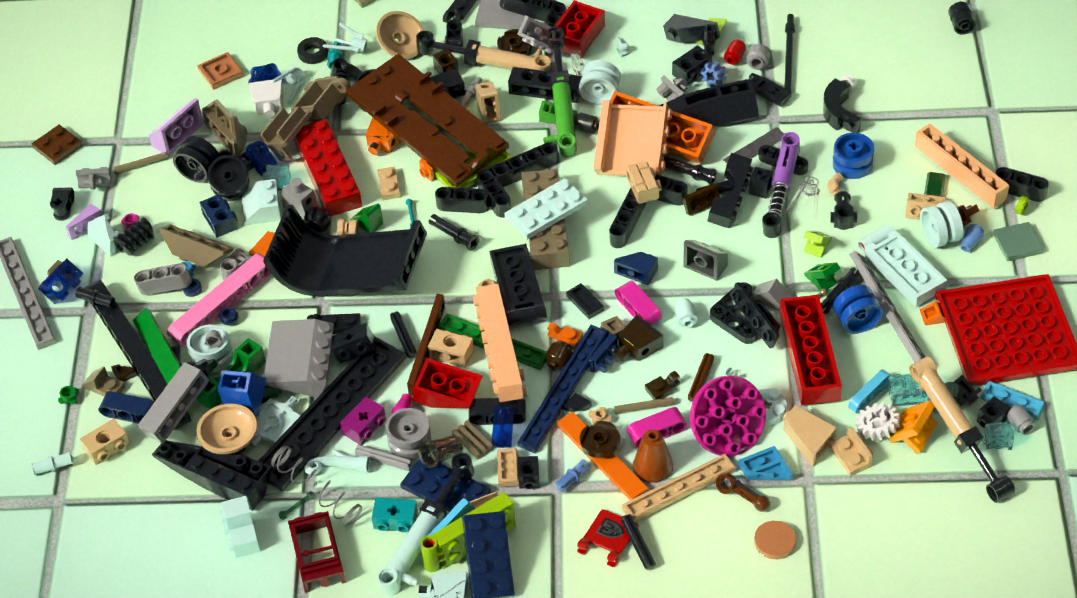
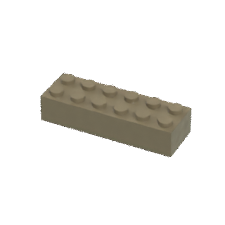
(549, 247)

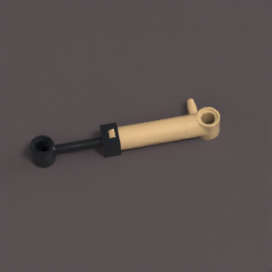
(475, 53)
(965, 435)

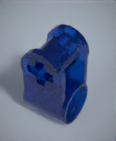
(264, 73)
(261, 158)

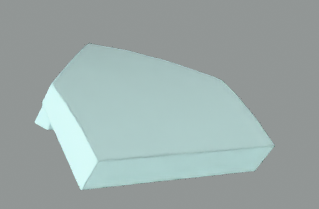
(102, 233)

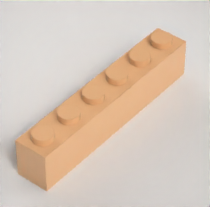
(961, 166)

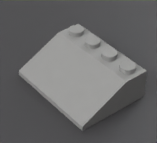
(299, 356)

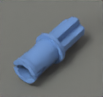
(572, 475)

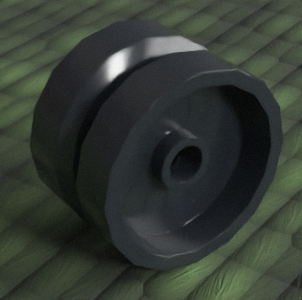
(195, 158)
(232, 168)

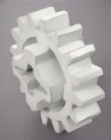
(877, 421)

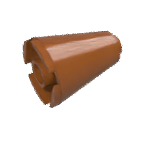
(652, 458)

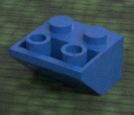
(242, 389)

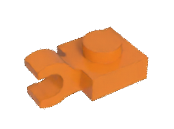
(567, 335)

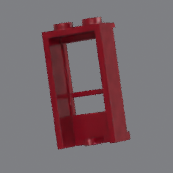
(321, 569)

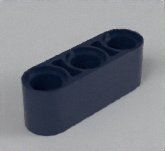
(124, 407)

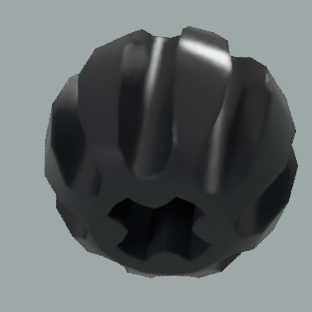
(317, 219)

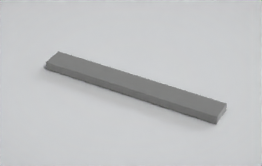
(25, 294)
(888, 307)

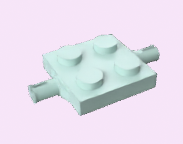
(274, 420)

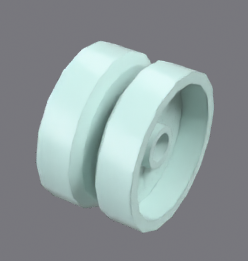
(599, 81)
(941, 224)
(200, 350)

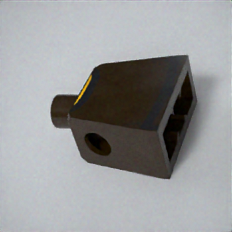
(639, 340)

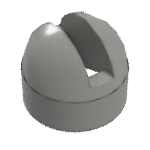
(213, 338)

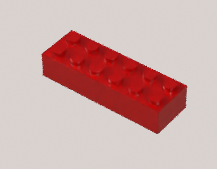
(327, 168)
(810, 350)

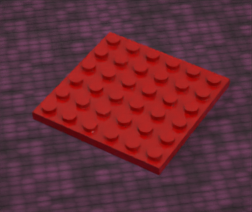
(1008, 329)

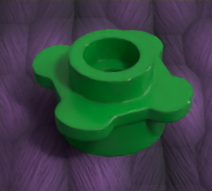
(68, 395)

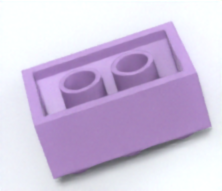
(177, 127)

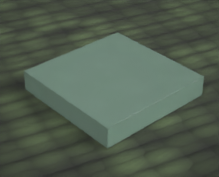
(1018, 241)

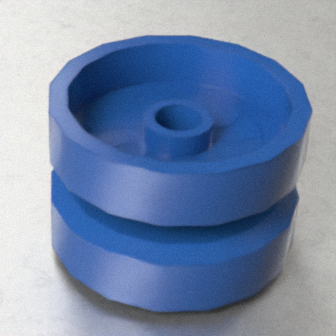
(853, 155)
(858, 309)

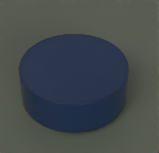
(193, 289)

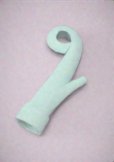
(340, 460)

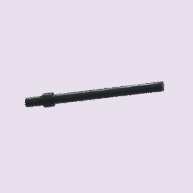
(789, 30)

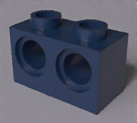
(218, 215)

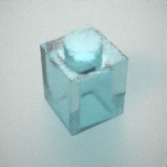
(279, 172)

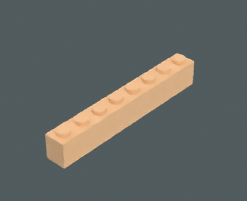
(499, 343)

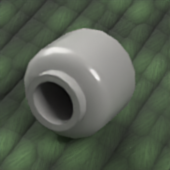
(758, 56)

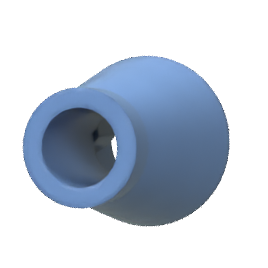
(972, 236)

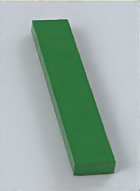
(157, 344)
(524, 353)

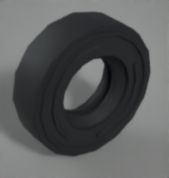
(312, 42)

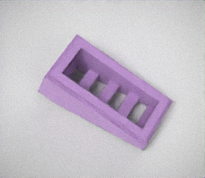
(81, 221)

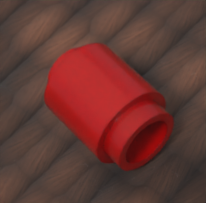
(735, 52)

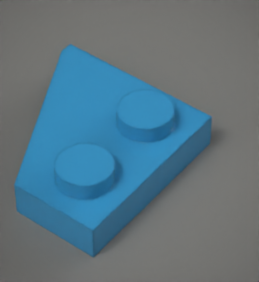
(765, 466)

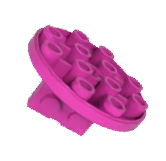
(727, 415)

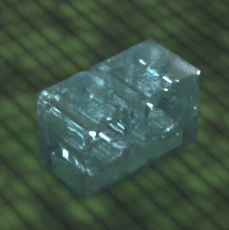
(905, 391)

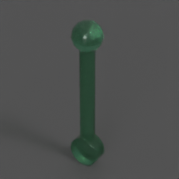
(283, 514)

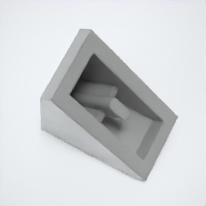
(770, 293)

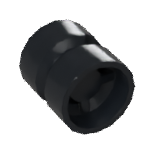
(962, 18)

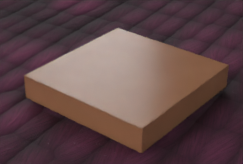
(220, 70)

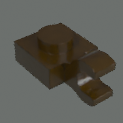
(661, 388)

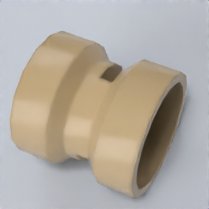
(347, 227)

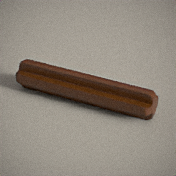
(701, 375)

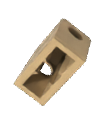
(488, 95)

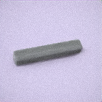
(383, 457)

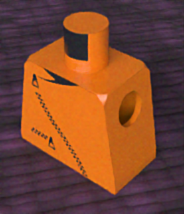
(380, 138)

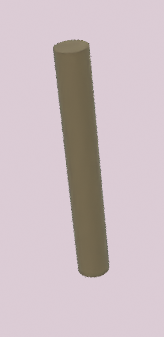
(141, 162)
(643, 405)

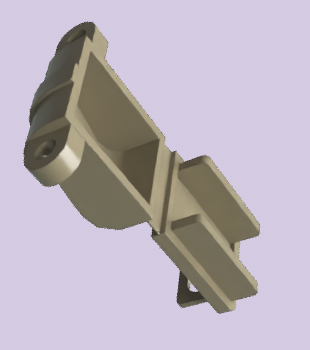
(314, 104)

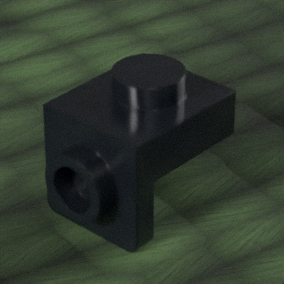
(967, 393)

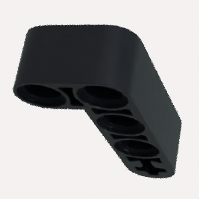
(543, 10)

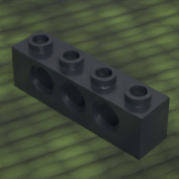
(538, 84)

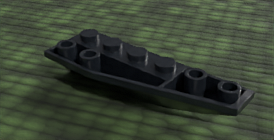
(719, 104)
(222, 474)

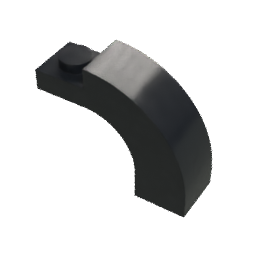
(835, 115)

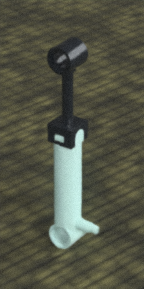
(430, 516)

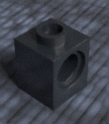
(760, 182)
(992, 412)
(528, 472)

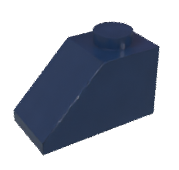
(637, 267)

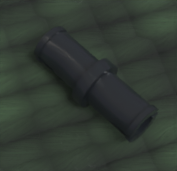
(709, 39)
(95, 297)

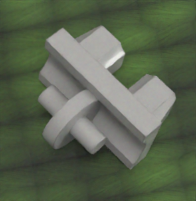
(675, 89)
(93, 177)

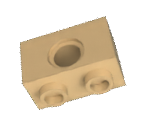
(451, 348)
(104, 441)

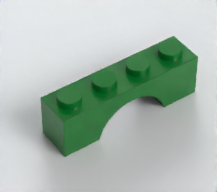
(246, 358)

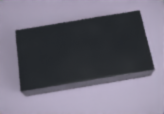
(584, 301)

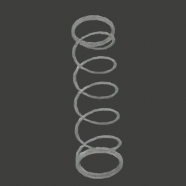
(282, 450)

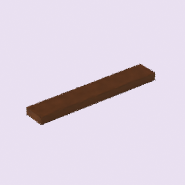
(432, 324)

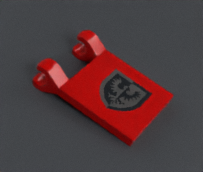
(608, 534)

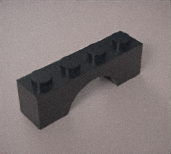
(723, 208)

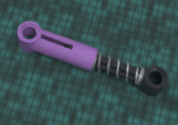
(781, 183)

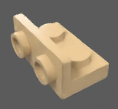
(917, 202)
(852, 452)

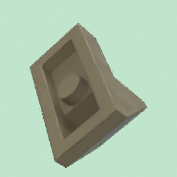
(100, 382)

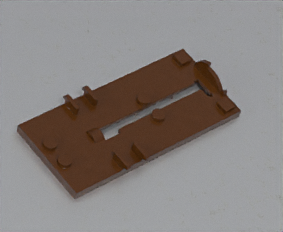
(382, 98)

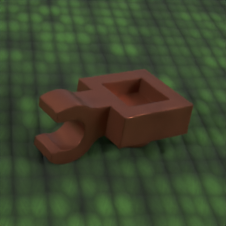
(966, 212)

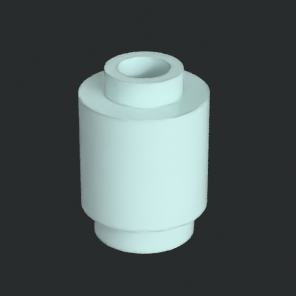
(685, 313)

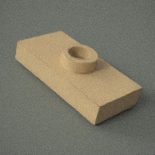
(507, 467)

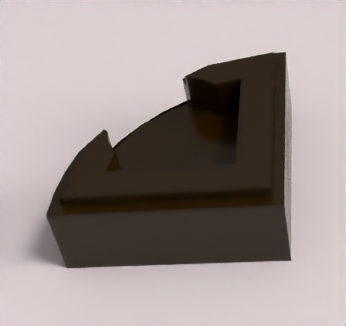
(123, 373)

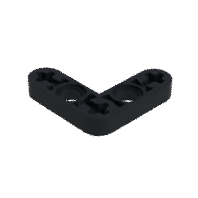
(729, 315)

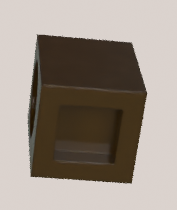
(444, 61)

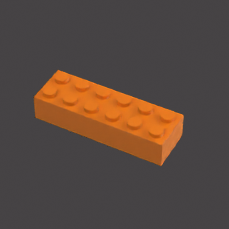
(687, 137)

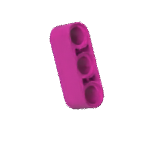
(638, 303)
(668, 422)

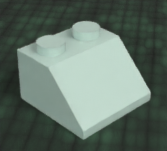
(261, 203)

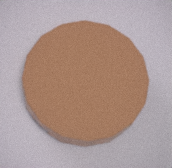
(774, 539)

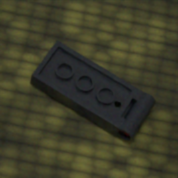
(517, 284)

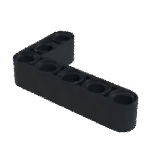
(509, 171)
(630, 210)

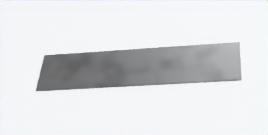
(752, 148)

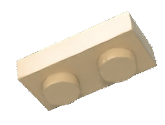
(388, 183)

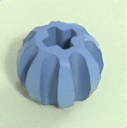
(718, 71)

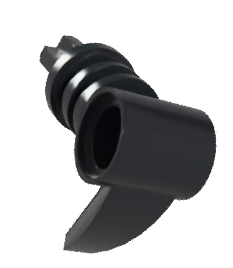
(344, 69)

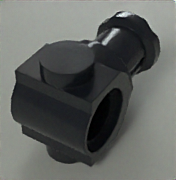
(843, 214)

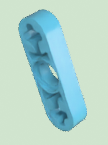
(869, 391)

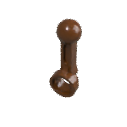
(760, 502)

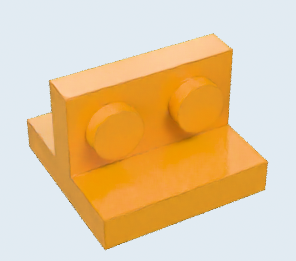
(915, 426)

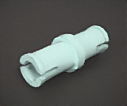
(51, 463)

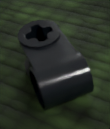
(454, 33)
(62, 202)

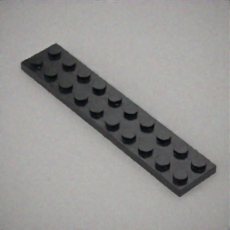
(323, 417)

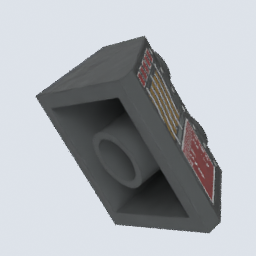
(704, 259)

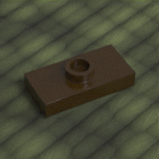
(700, 199)

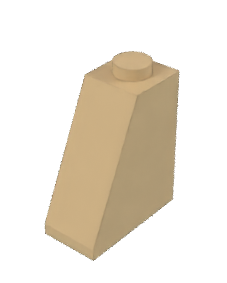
(808, 433)

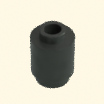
(586, 123)

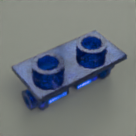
(502, 426)

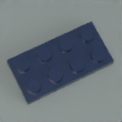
(431, 481)
(488, 555)

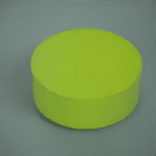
(1022, 205)

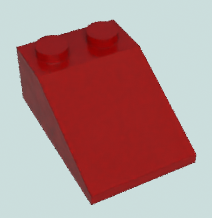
(445, 386)

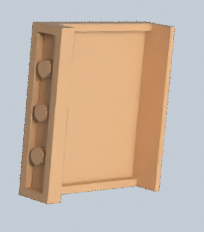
(631, 136)

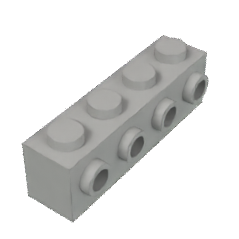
(169, 406)

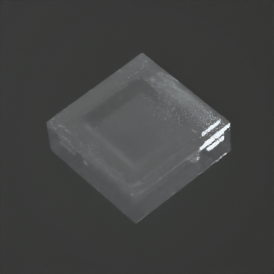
(577, 64)

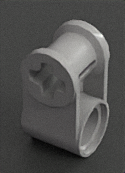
(233, 262)

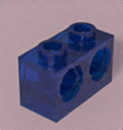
(58, 279)

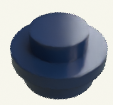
(228, 316)

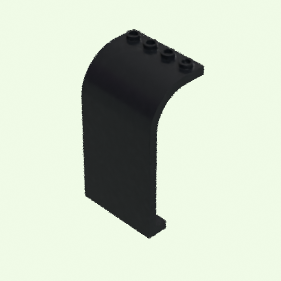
(342, 264)

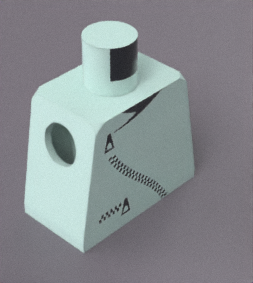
(446, 586)

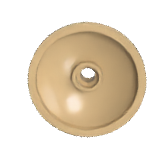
(398, 26)
(226, 428)

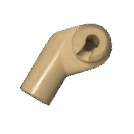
(833, 184)

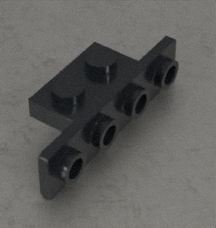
(757, 315)

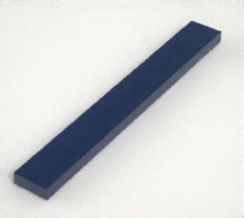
(562, 390)

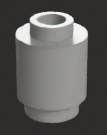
(1020, 419)

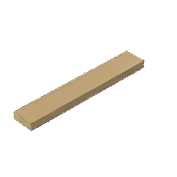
(678, 488)

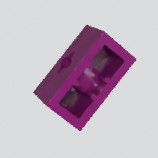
(363, 421)

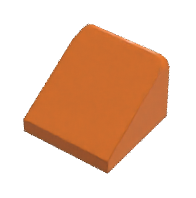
(932, 314)

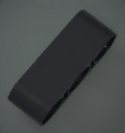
(1024, 184)
(461, 200)
(482, 410)

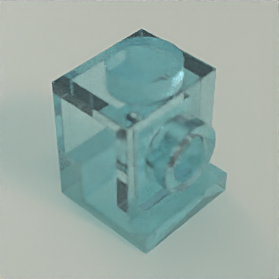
(998, 435)

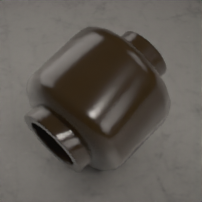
(558, 355)

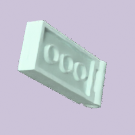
(902, 264)

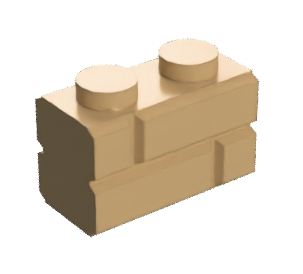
(643, 182)

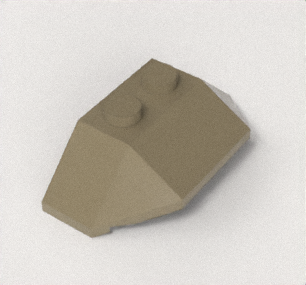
(225, 127)
(193, 247)

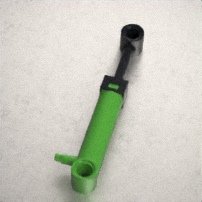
(562, 97)

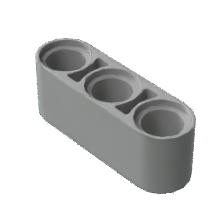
(162, 279)

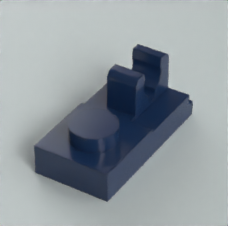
(603, 354)

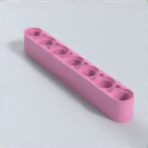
(221, 297)

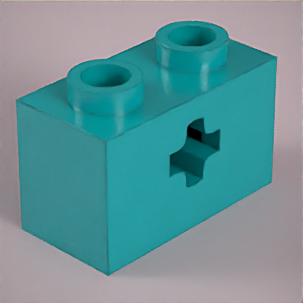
(394, 514)

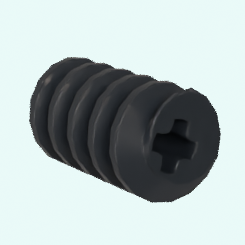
(134, 236)

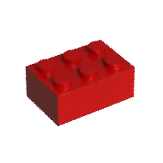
(580, 27)

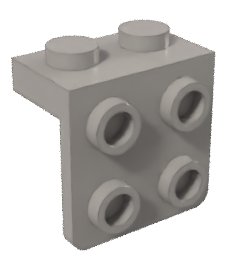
(535, 33)

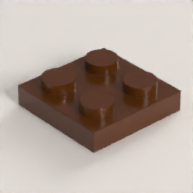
(57, 144)

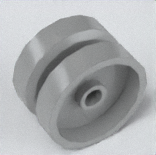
(406, 431)

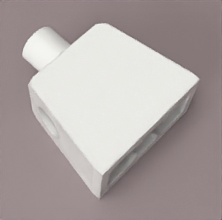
(267, 97)

